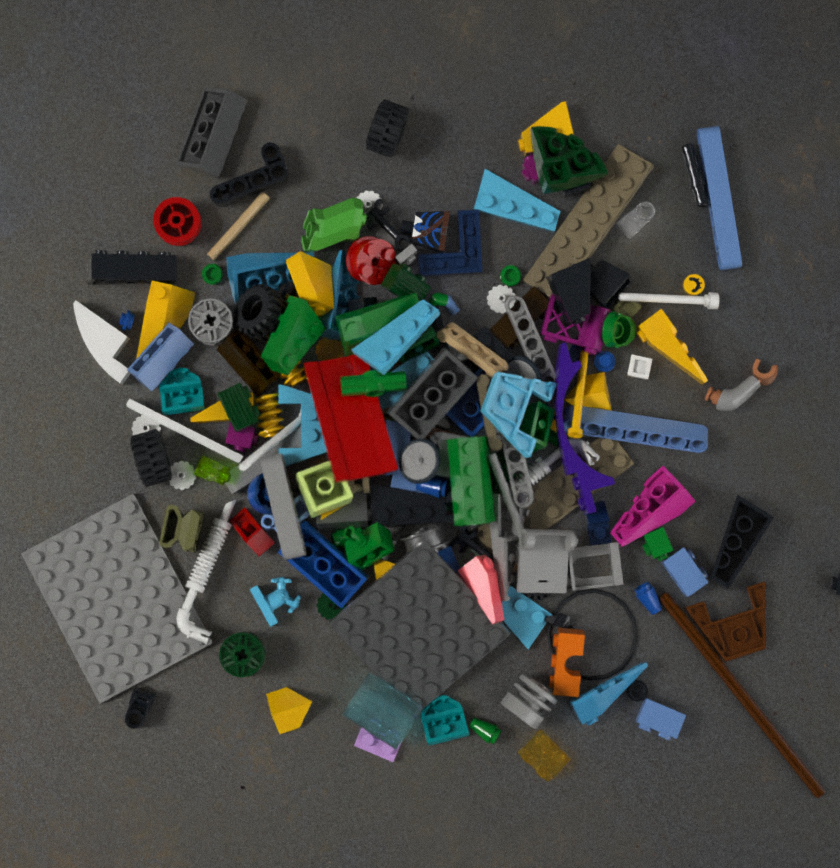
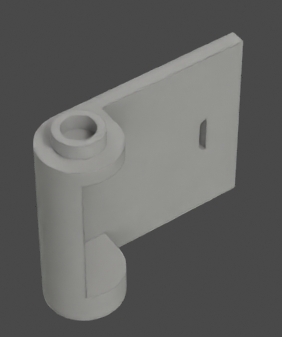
(542, 558)

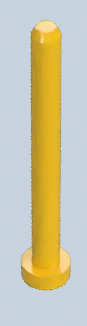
(575, 431)

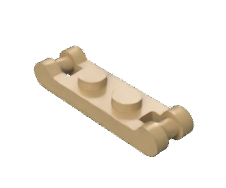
(472, 349)

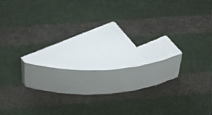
(102, 341)

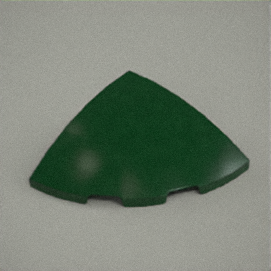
(563, 160)

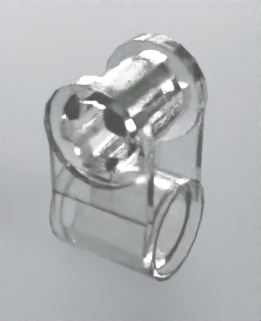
(634, 221)

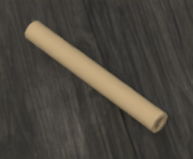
(238, 226)

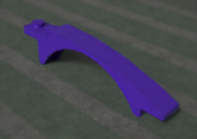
(585, 477)

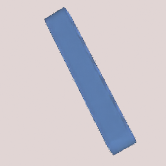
(719, 198)
(639, 429)

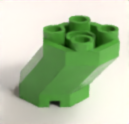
(333, 225)

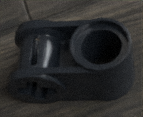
(139, 706)

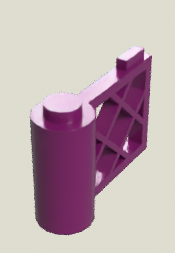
(589, 333)

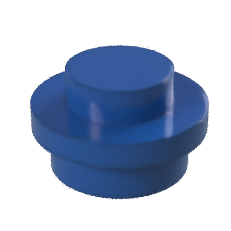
(126, 320)
(604, 361)

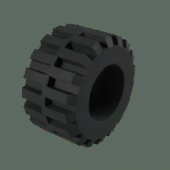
(387, 128)
(259, 312)
(151, 457)

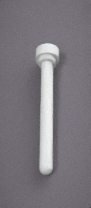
(709, 300)
(271, 443)

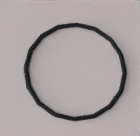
(629, 614)

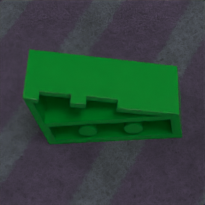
(293, 337)

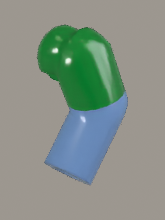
(444, 300)

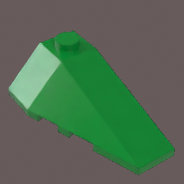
(362, 323)

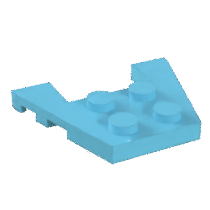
(507, 403)
(311, 436)

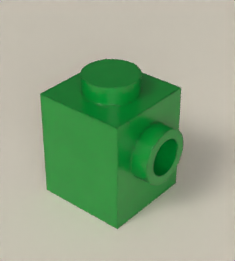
(657, 544)

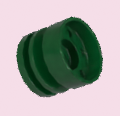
(253, 648)

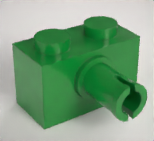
(537, 424)
(367, 546)

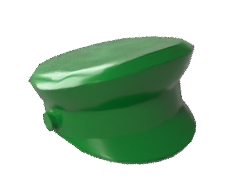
(618, 330)

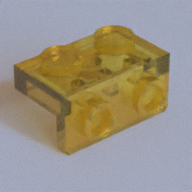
(543, 755)

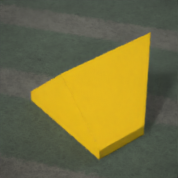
(595, 392)
(287, 709)

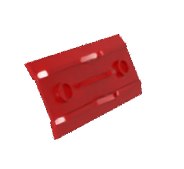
(349, 424)

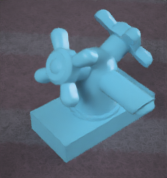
(275, 599)

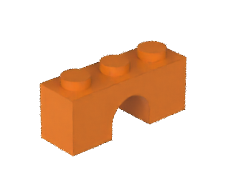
(567, 643)

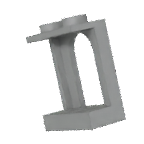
(595, 582)

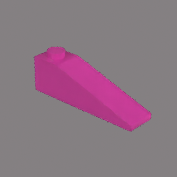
(656, 505)

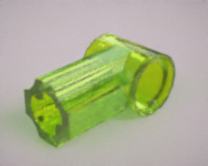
(212, 471)

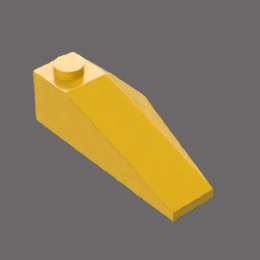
(164, 306)
(661, 336)

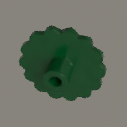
(327, 607)

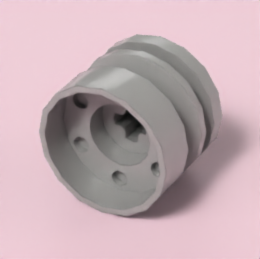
(222, 327)
(529, 701)

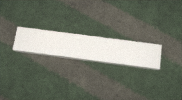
(185, 431)

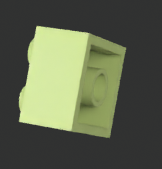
(321, 491)

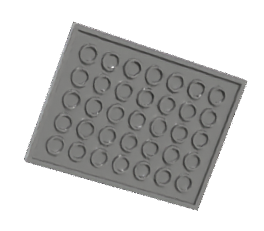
(114, 597)

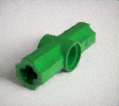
(373, 383)

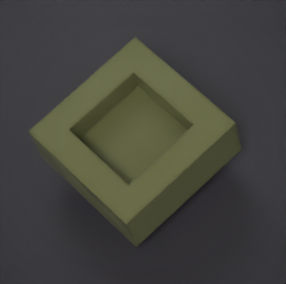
(627, 308)

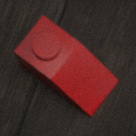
(251, 532)

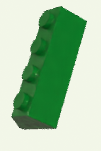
(470, 481)

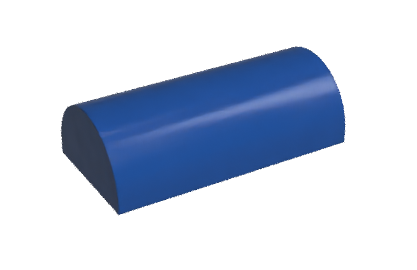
(327, 567)

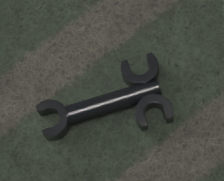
(375, 214)
(465, 539)

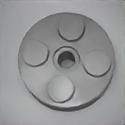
(432, 534)

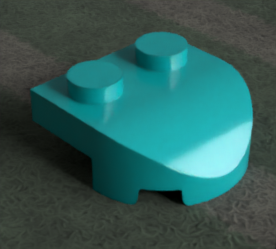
(181, 392)
(443, 720)

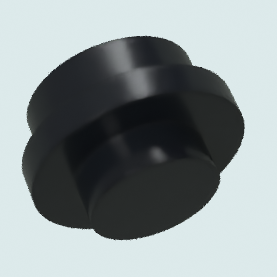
(637, 690)

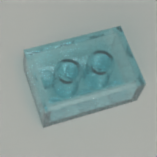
(383, 711)

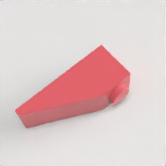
(483, 582)

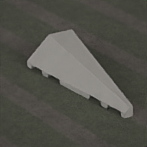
(505, 540)

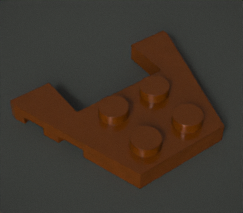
(737, 633)

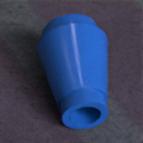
(436, 487)
(647, 596)

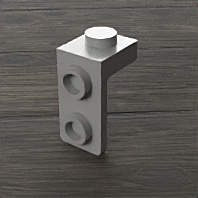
(407, 255)

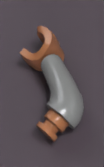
(733, 398)

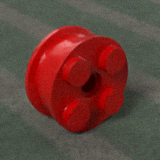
(185, 230)
(370, 259)

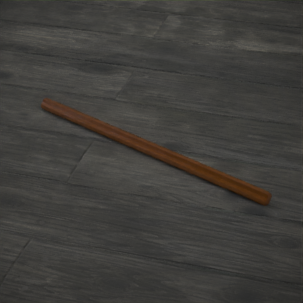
(742, 695)

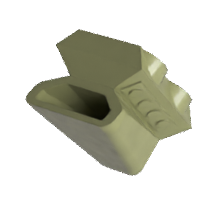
(181, 528)

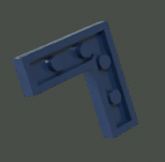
(463, 262)

